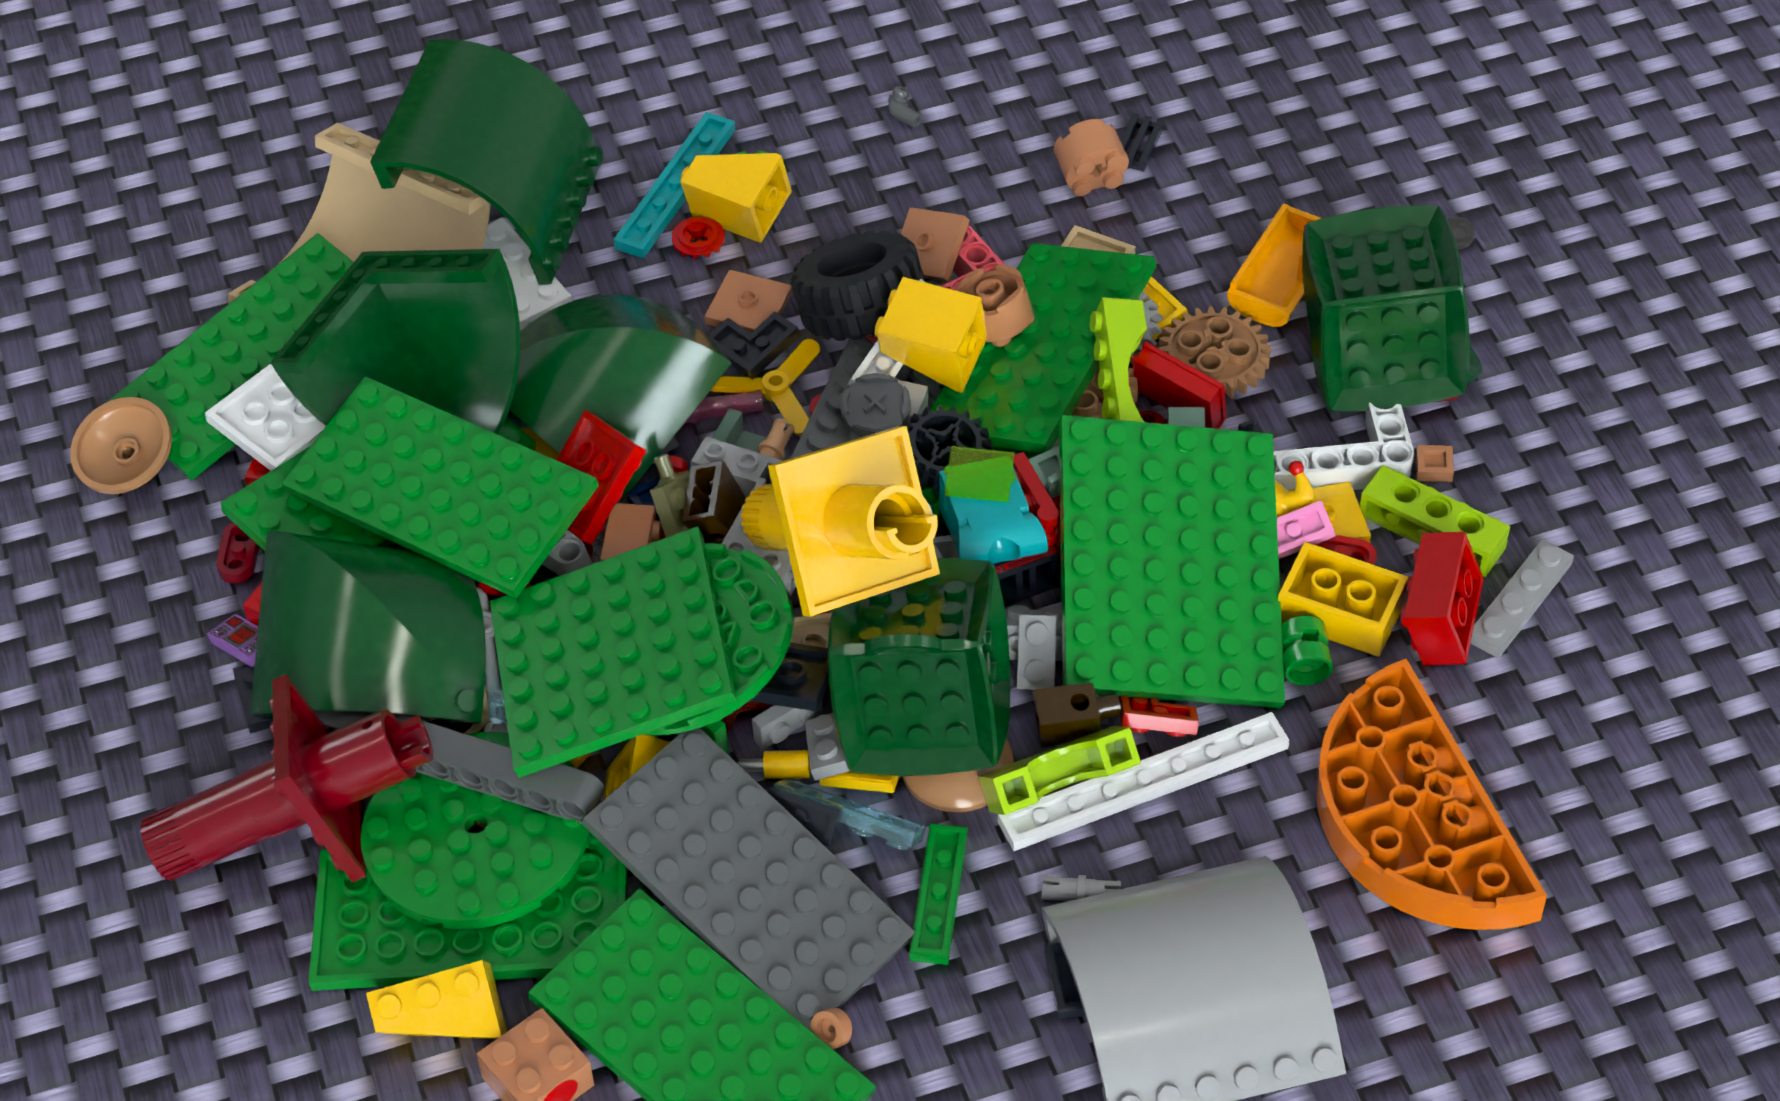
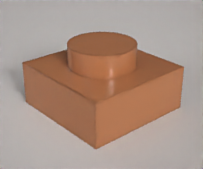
(1434, 463)

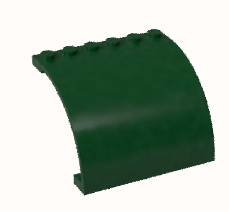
(500, 134)

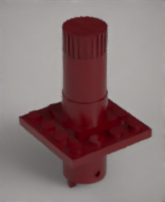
(309, 781)

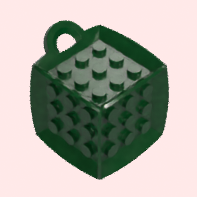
(1387, 308)
(923, 674)

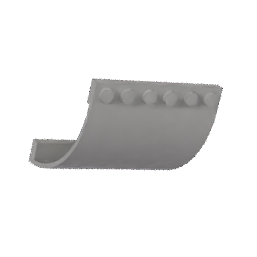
(1200, 986)

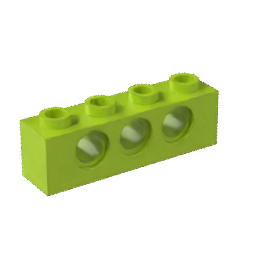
(1415, 509)

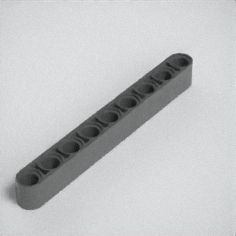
(490, 770)

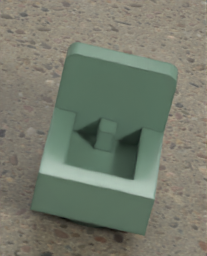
(1047, 468)

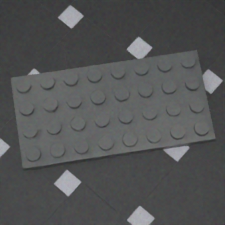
(748, 877)

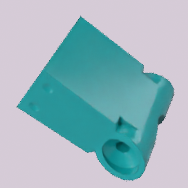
(992, 528)

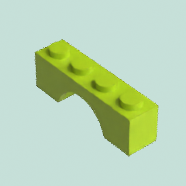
(1079, 760)

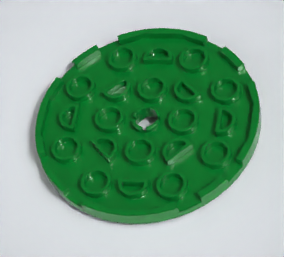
(755, 627)
(441, 873)

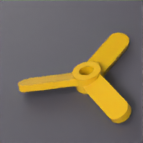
(777, 383)

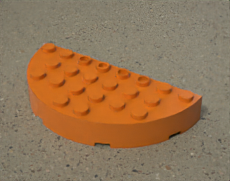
(1414, 815)

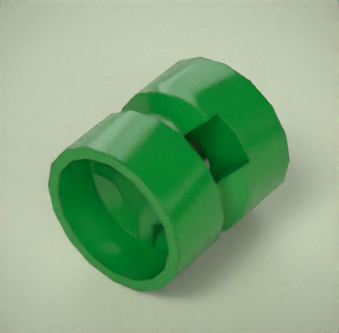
(1306, 651)

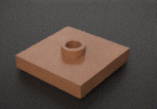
(937, 240)
(747, 300)

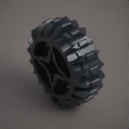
(935, 435)

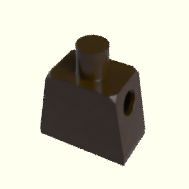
(712, 500)
(1071, 712)

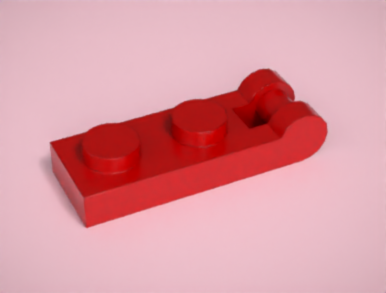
(1037, 497)

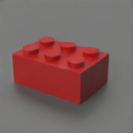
(1442, 598)

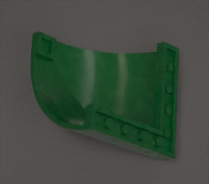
(417, 323)
(620, 360)
(368, 630)

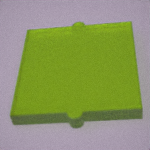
(979, 474)

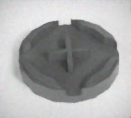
(875, 404)

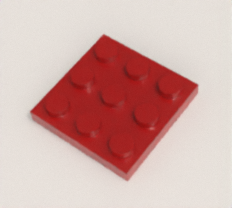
(608, 457)

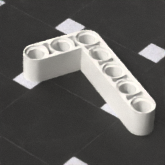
(1355, 462)

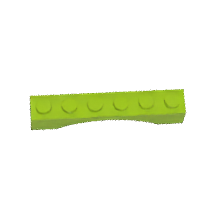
(1118, 332)

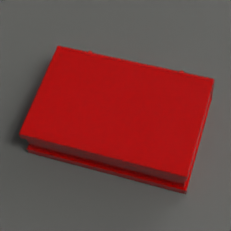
(1178, 384)

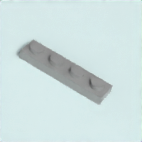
(1520, 598)

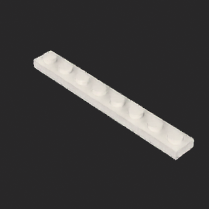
(1144, 782)

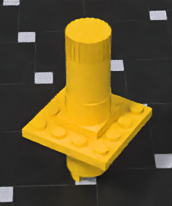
(847, 520)

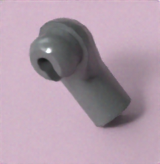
(900, 108)

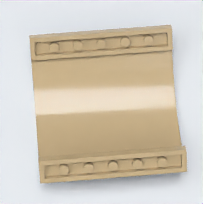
(363, 217)

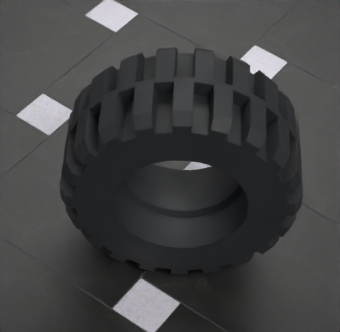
(849, 281)

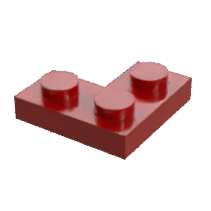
(1149, 714)

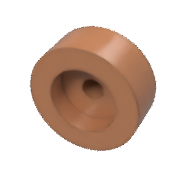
(832, 1027)

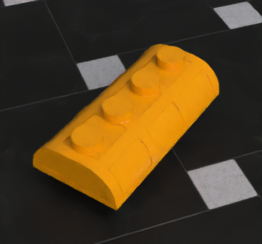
(1271, 276)

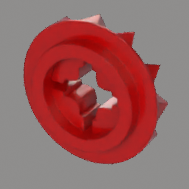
(696, 228)

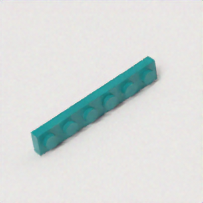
(666, 193)

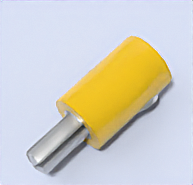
(780, 764)

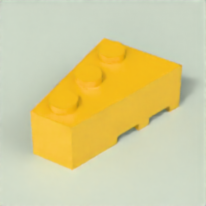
(442, 1004)

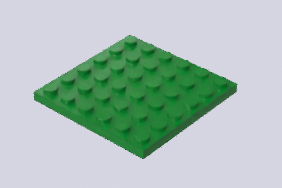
(611, 652)

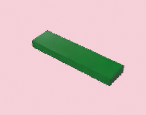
(938, 894)

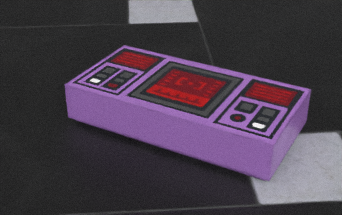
(236, 638)

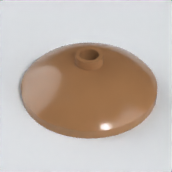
(114, 433)
(954, 791)

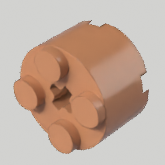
(1091, 157)
(1003, 301)

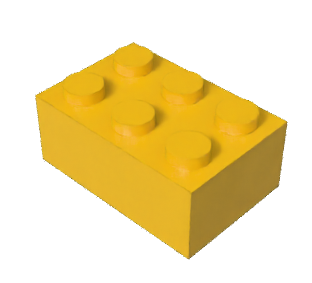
(1347, 594)

